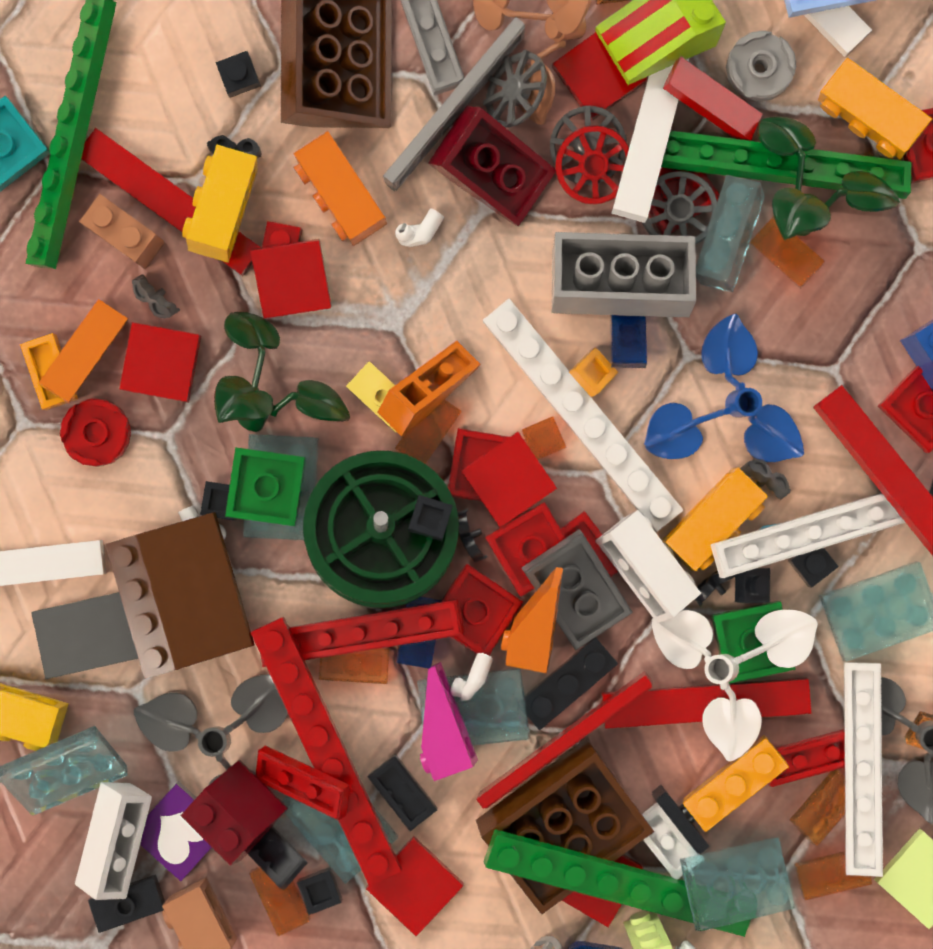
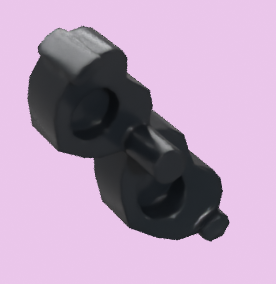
(247, 145)
(467, 537)
(708, 585)

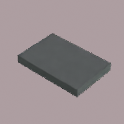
(587, 593)
(83, 635)

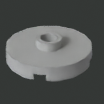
(762, 49)

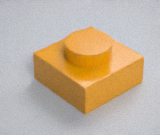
(593, 372)

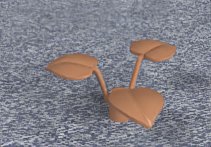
(563, 24)

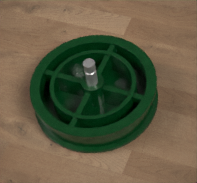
(361, 534)

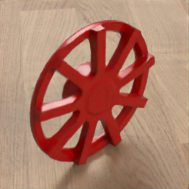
(592, 164)

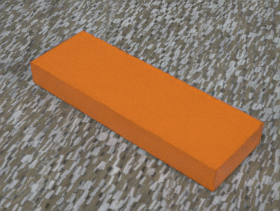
(83, 351)

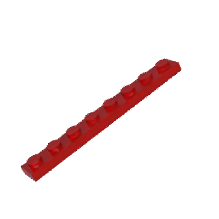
(325, 747)

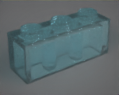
(729, 233)

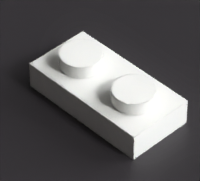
(667, 841)

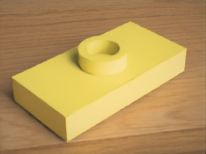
(371, 387)

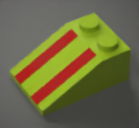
(656, 33)

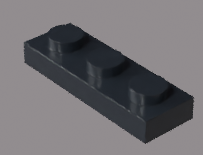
(568, 683)

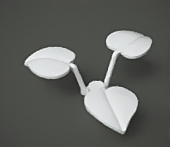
(731, 723)

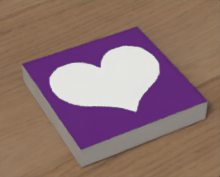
(171, 837)

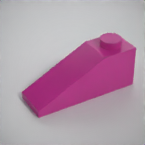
(444, 736)

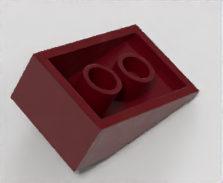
(492, 165)

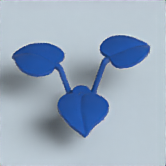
(727, 350)

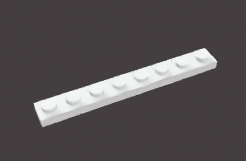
(582, 415)

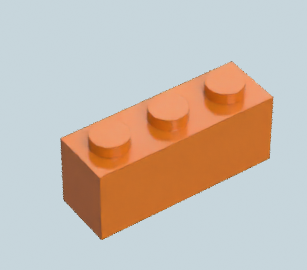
(338, 189)

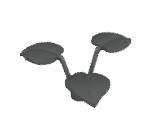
(171, 718)
(916, 777)

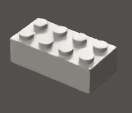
(623, 274)

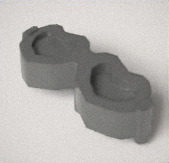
(157, 303)
(762, 473)

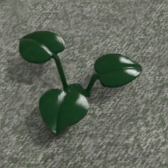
(805, 213)
(252, 407)

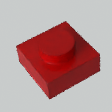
(280, 234)

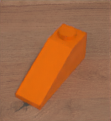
(427, 388)
(533, 628)

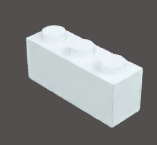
(648, 566)
(113, 841)

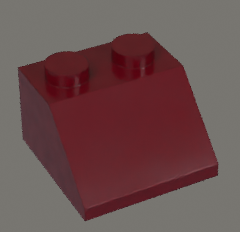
(234, 812)

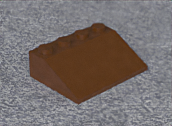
(336, 63)
(179, 595)
(570, 806)

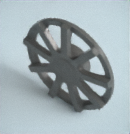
(516, 88)
(592, 138)
(680, 208)

